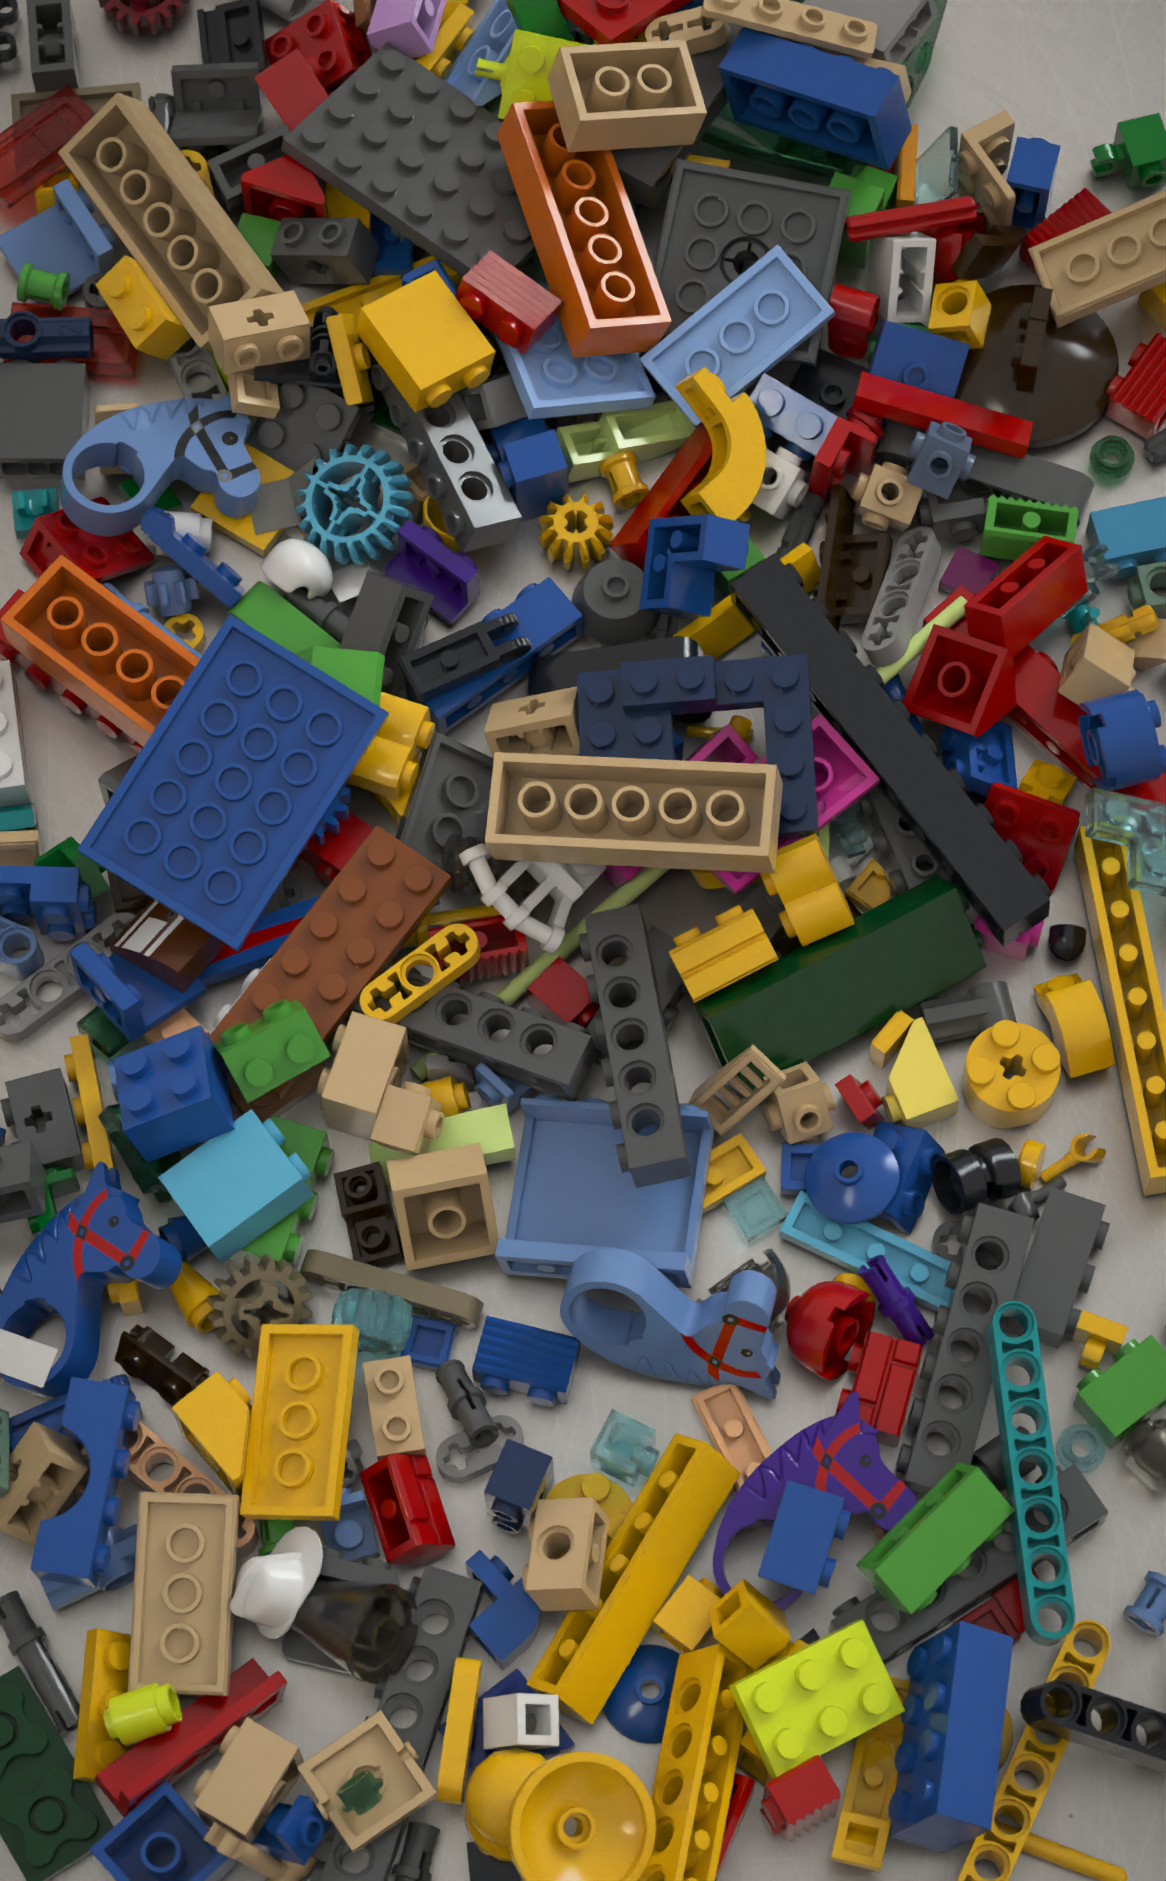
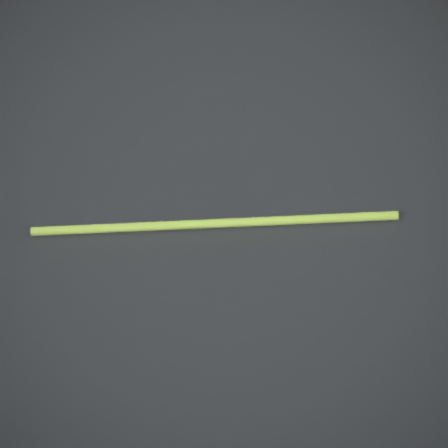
(648, 875)

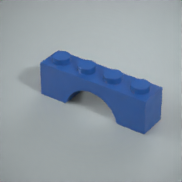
(74, 1543)

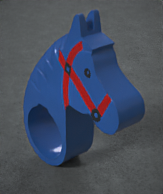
(69, 1264)

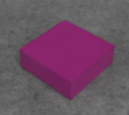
(969, 570)

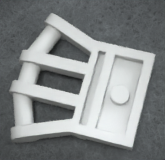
(560, 880)

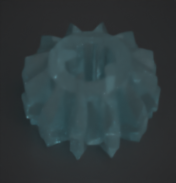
(381, 1319)

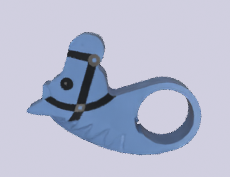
(159, 444)

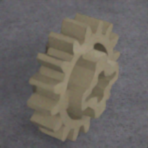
(249, 1290)

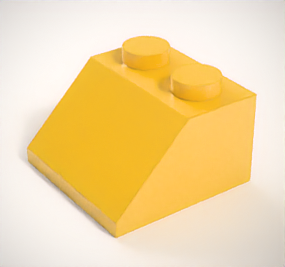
(217, 1426)

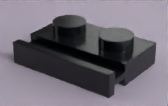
(233, 33)

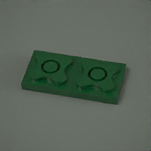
(43, 1811)

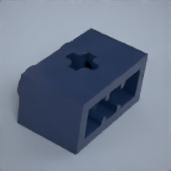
(516, 1486)

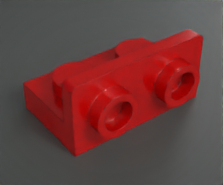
(845, 451)

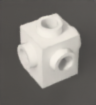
(788, 488)

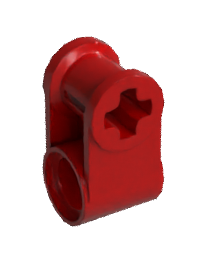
(853, 320)

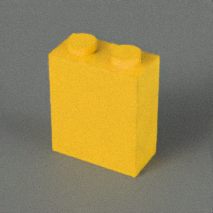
(425, 342)

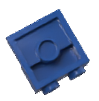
(49, 895)

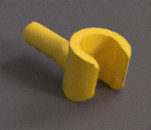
(739, 723)
(1076, 1155)

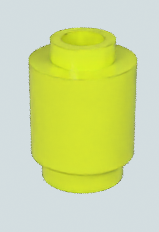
(142, 1713)

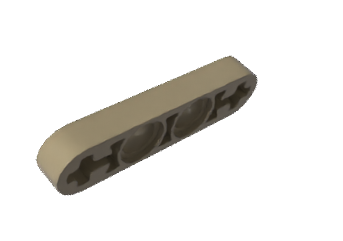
(425, 1297)

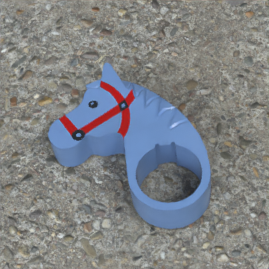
(672, 1336)

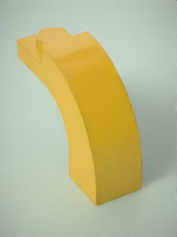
(736, 447)

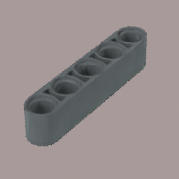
(998, 473)

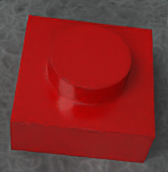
(861, 1100)

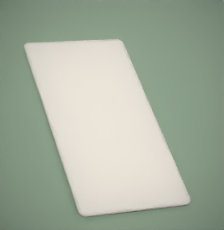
(25, 1358)

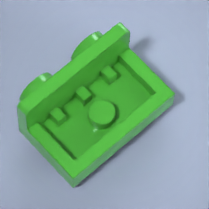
(271, 1048)

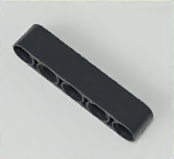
(1117, 1717)

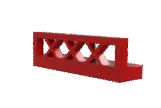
(192, 1739)

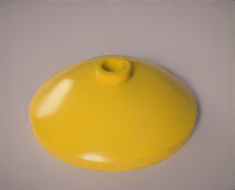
(611, 1816)

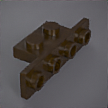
(850, 563)

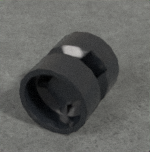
(976, 1175)

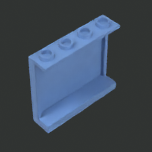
(578, 1200)

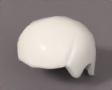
(298, 564)

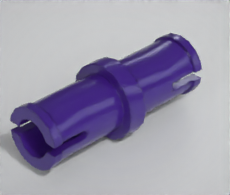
(895, 1300)

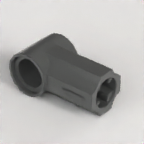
(967, 1013)

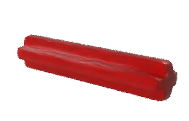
(910, 219)

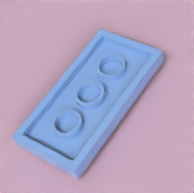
(741, 330)

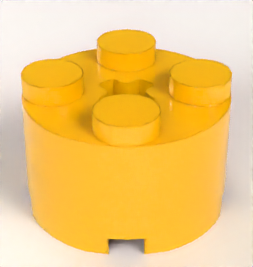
(1027, 1094)

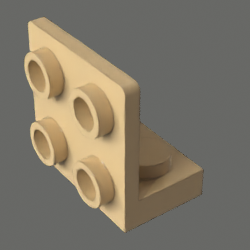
(983, 160)

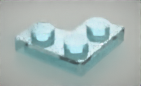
(1135, 824)

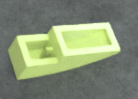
(641, 431)
(485, 1126)

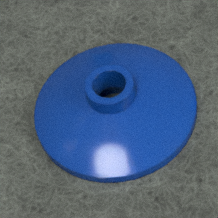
(858, 1197)
(626, 1707)

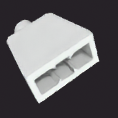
(902, 268)

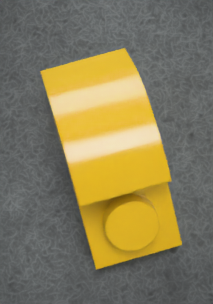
(1076, 1023)

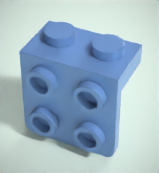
(62, 239)

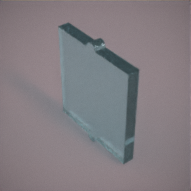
(938, 169)

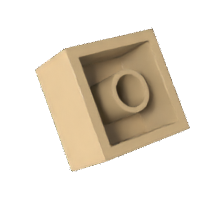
(366, 1061)
(443, 1206)
(248, 1780)

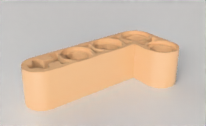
(185, 1479)

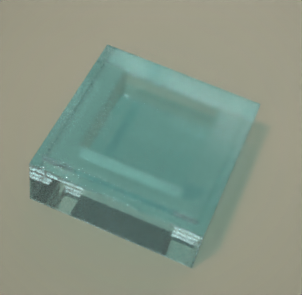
(755, 1209)

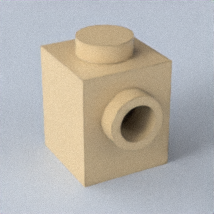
(408, 1119)

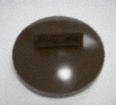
(1038, 368)

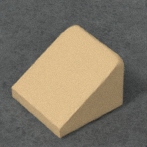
(1150, 647)

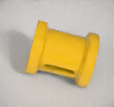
(624, 480)

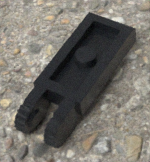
(461, 656)

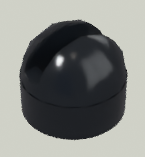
(1066, 941)

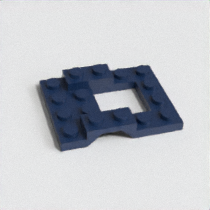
(633, 710)

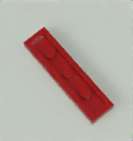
(920, 407)

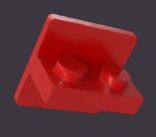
(1037, 828)

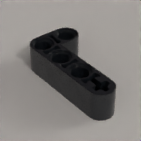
(560, 670)

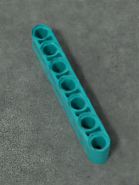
(1026, 1496)

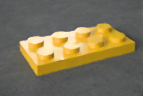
(299, 1422)

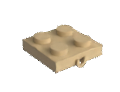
(372, 1747)

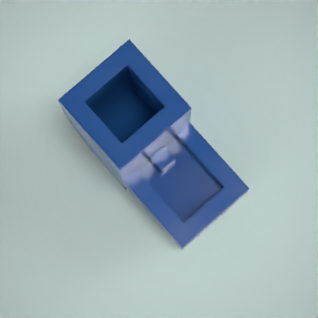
(511, 1620)

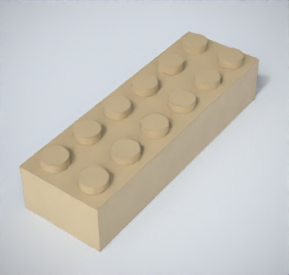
(164, 214)
(634, 812)

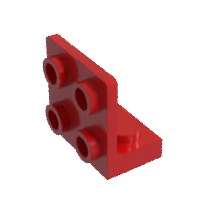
(329, 36)
(94, 554)

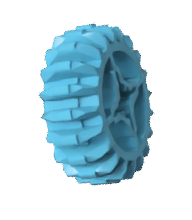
(374, 470)

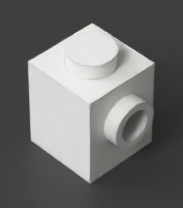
(521, 1721)

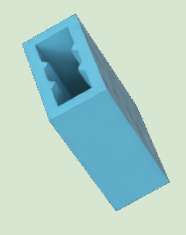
(238, 1185)

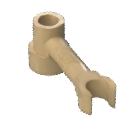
(273, 1868)

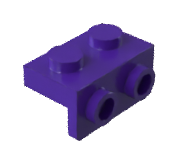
(435, 570)

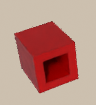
(562, 995)

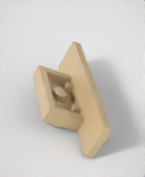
(798, 24)

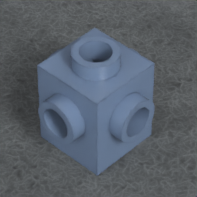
(940, 458)

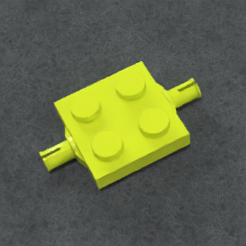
(525, 69)

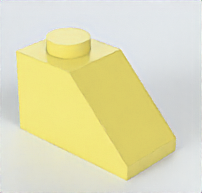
(919, 1084)

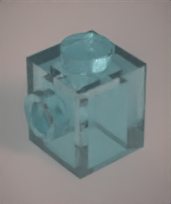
(624, 1448)

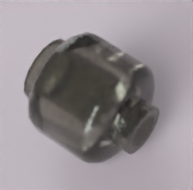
(1147, 1452)

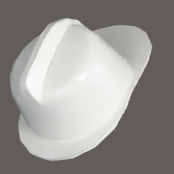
(276, 1585)

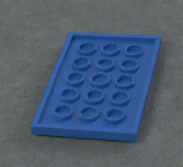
(233, 782)

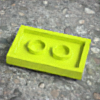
(816, 1698)

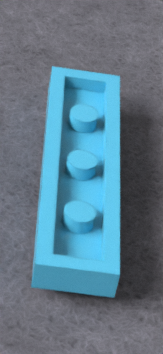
(856, 1243)

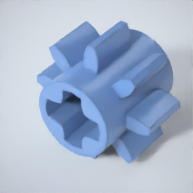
(171, 590)

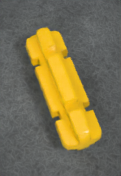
(1125, 627)

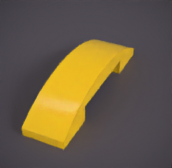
(869, 1787)

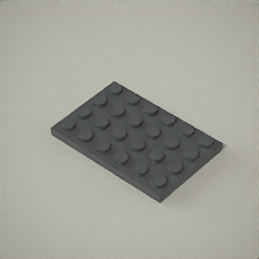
(417, 161)

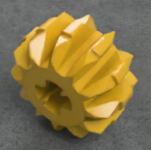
(576, 546)

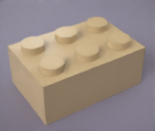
(626, 95)

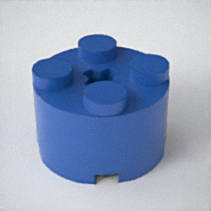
(1122, 739)

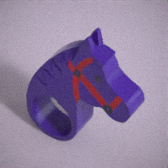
(831, 1456)

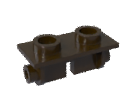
(145, 1356)

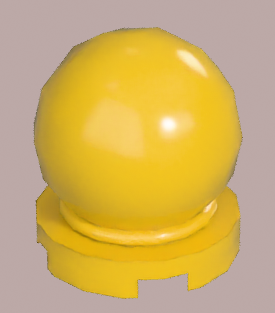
(491, 1796)

